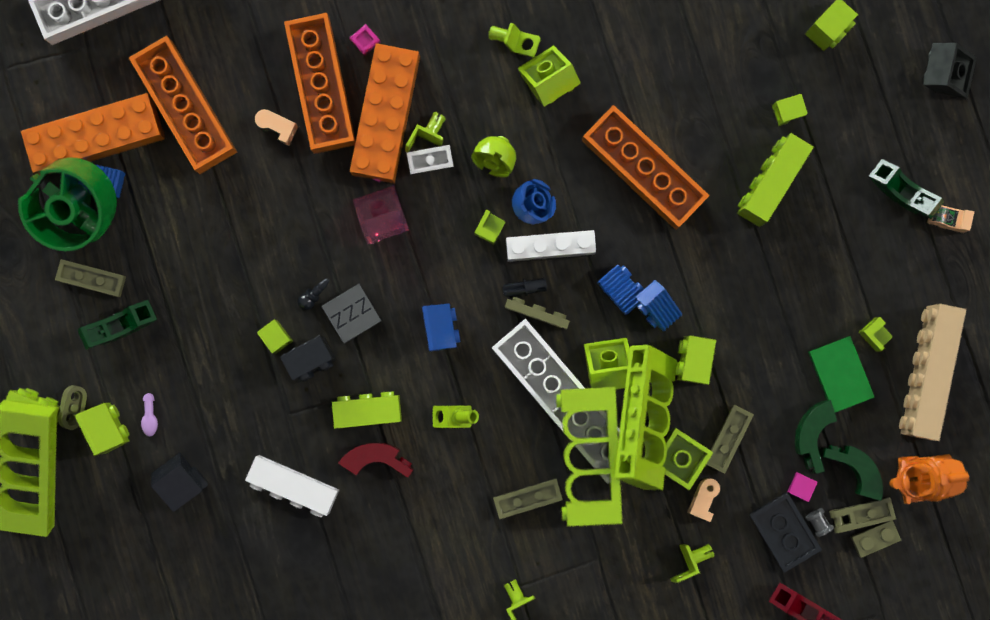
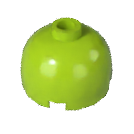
(496, 155)

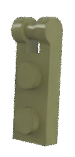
(863, 515)

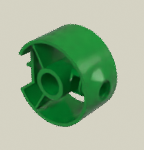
(69, 205)

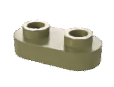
(71, 407)

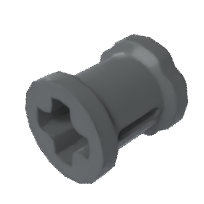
(819, 522)

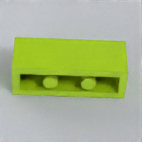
(366, 410)

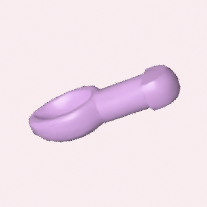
(149, 421)

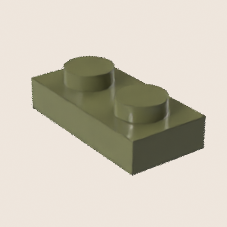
(875, 538)

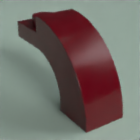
(375, 452)
(798, 605)

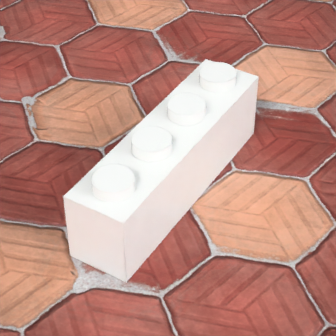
(550, 245)
(291, 485)

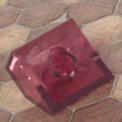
(380, 215)

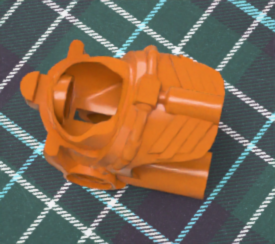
(929, 478)

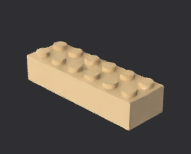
(932, 371)

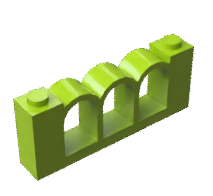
(645, 366)
(36, 421)
(591, 511)

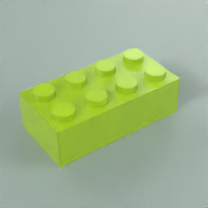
(775, 179)

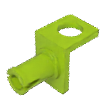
(514, 38)
(428, 133)
(455, 416)
(692, 559)
(516, 597)

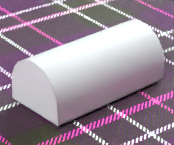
(429, 159)

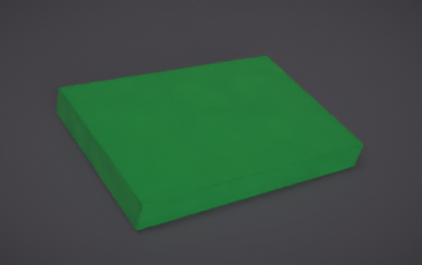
(841, 374)

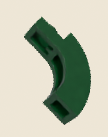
(903, 191)
(117, 326)
(808, 432)
(866, 472)

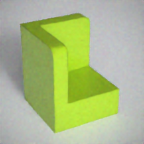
(789, 109)
(489, 227)
(876, 334)
(274, 336)

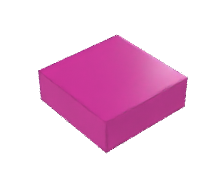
(364, 39)
(802, 486)

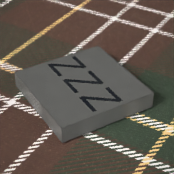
(351, 313)

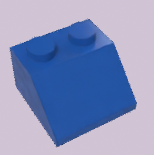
(440, 327)

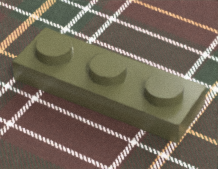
(90, 278)
(537, 312)
(729, 438)
(527, 498)

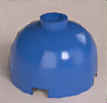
(533, 202)

